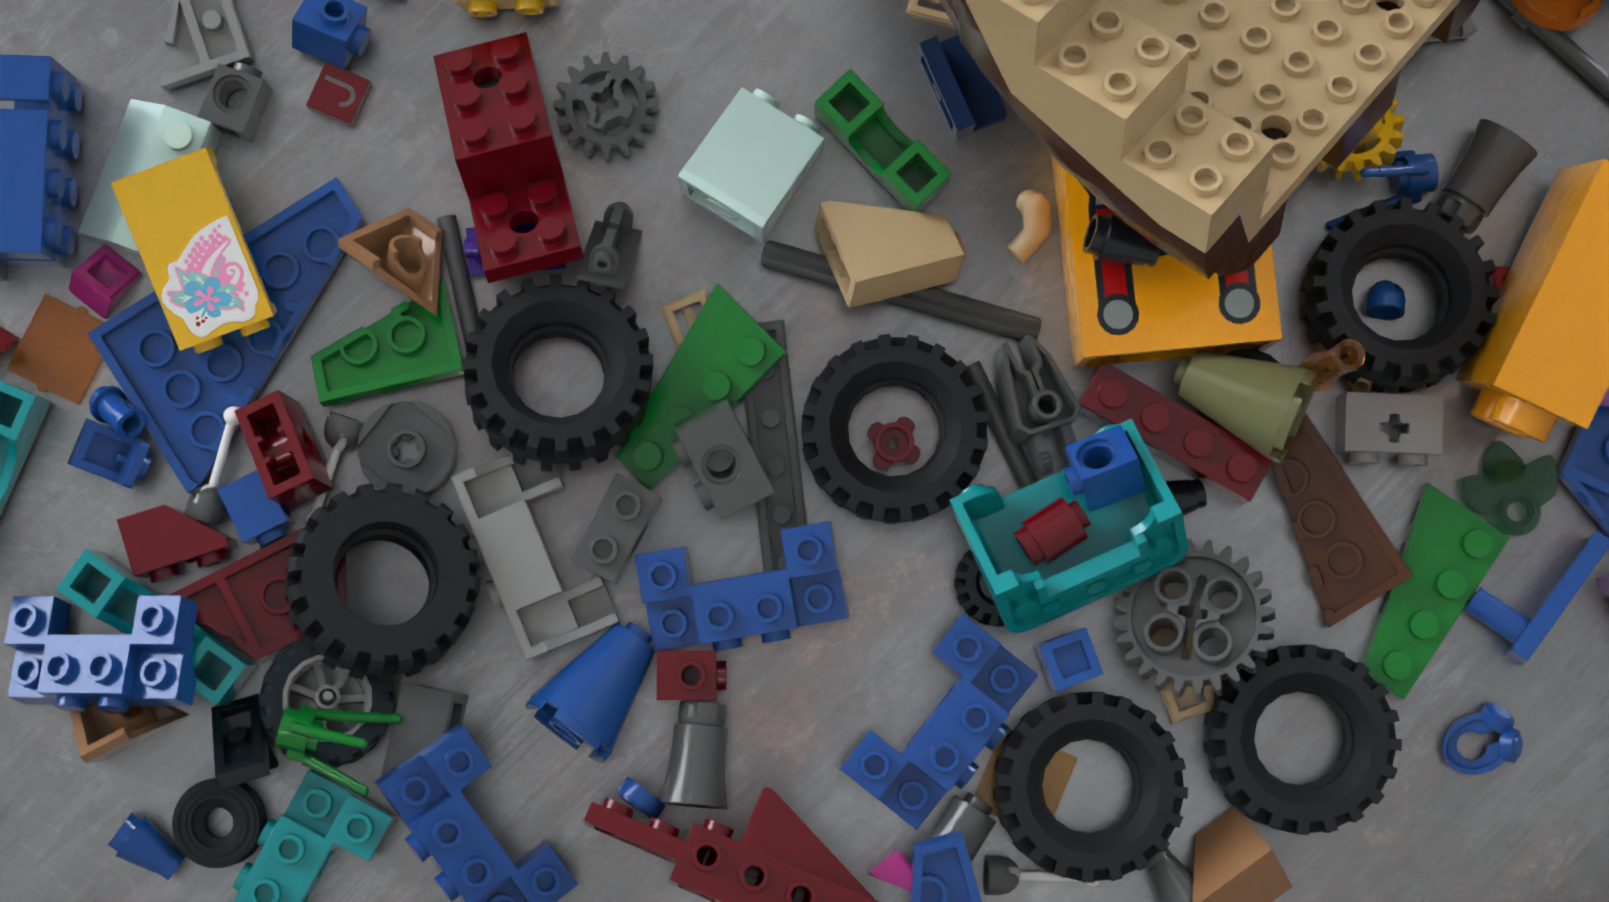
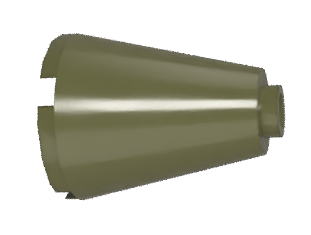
(1248, 397)

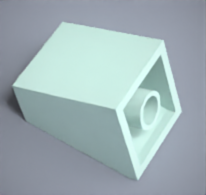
(751, 163)

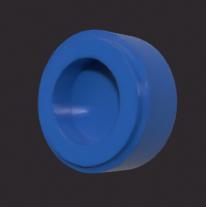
(640, 798)

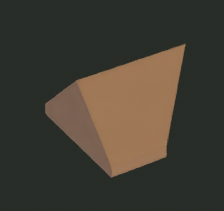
(402, 253)
(106, 733)
(1235, 863)

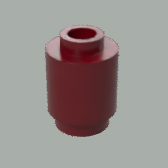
(1052, 531)

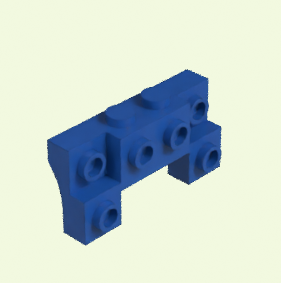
(743, 605)
(102, 670)
(952, 734)
(454, 837)

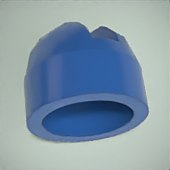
(1385, 301)

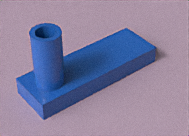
(1528, 633)

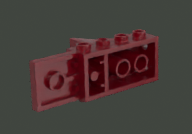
(773, 850)

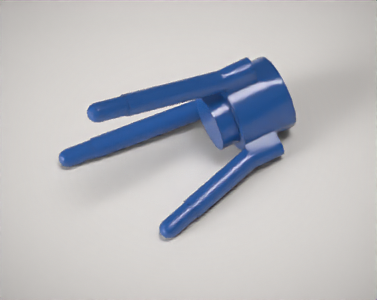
(1408, 173)

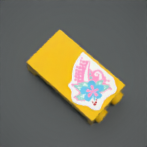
(194, 250)

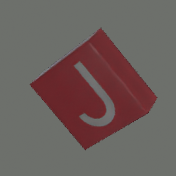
(338, 94)

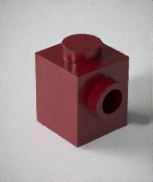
(690, 675)

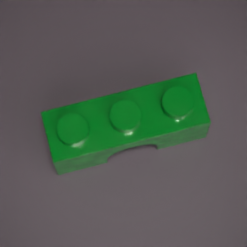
(872, 137)

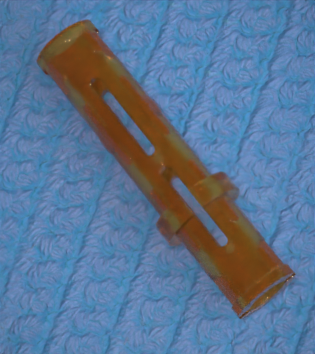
(1335, 366)

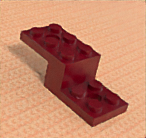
(507, 157)

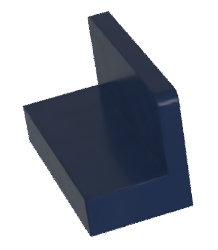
(959, 87)

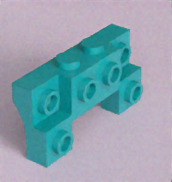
(306, 838)

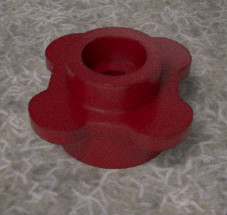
(899, 430)

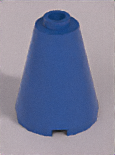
(596, 690)

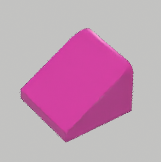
(103, 280)
(893, 869)

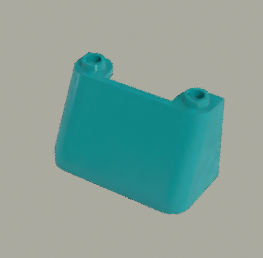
(1122, 546)

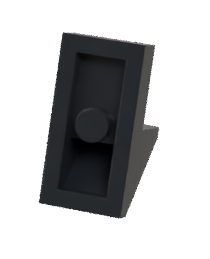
(241, 743)

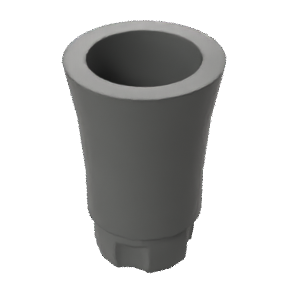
(1484, 174)
(697, 757)

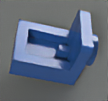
(109, 455)

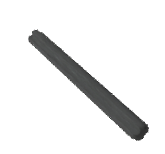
(928, 301)

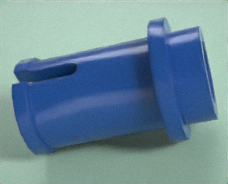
(110, 406)

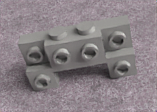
(519, 562)

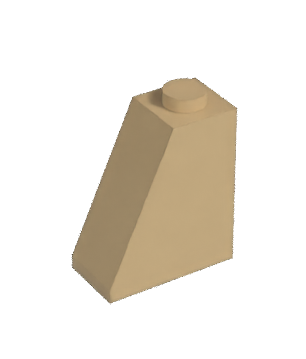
(887, 250)

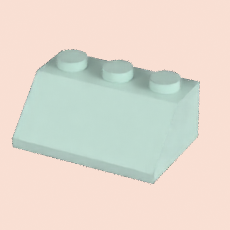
(145, 139)

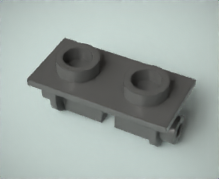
(610, 248)

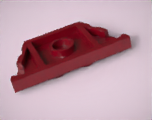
(248, 600)

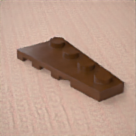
(1337, 531)

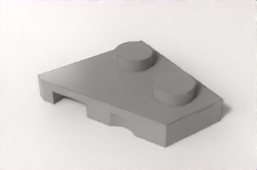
(199, 39)

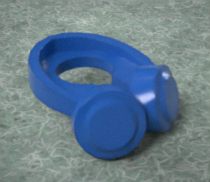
(1490, 718)

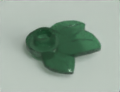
(1509, 481)

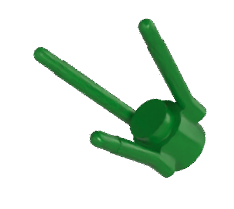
(303, 731)

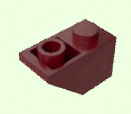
(167, 539)

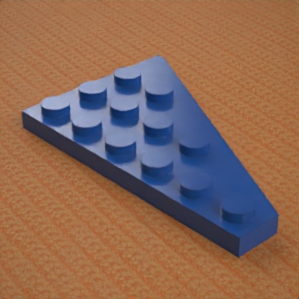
(189, 391)

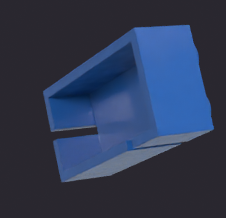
(37, 161)

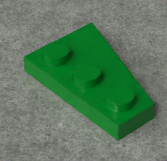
(391, 354)

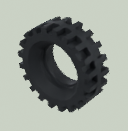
(1434, 248)
(569, 314)
(885, 364)
(1366, 749)
(1154, 799)

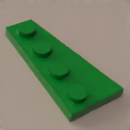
(717, 360)
(1448, 559)

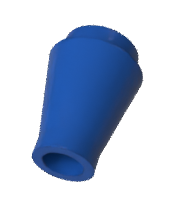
(146, 846)

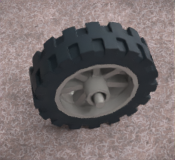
(281, 680)

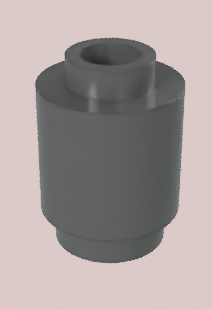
(971, 818)

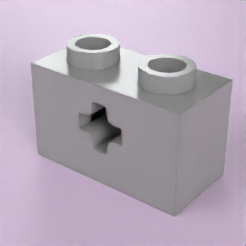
(1416, 417)

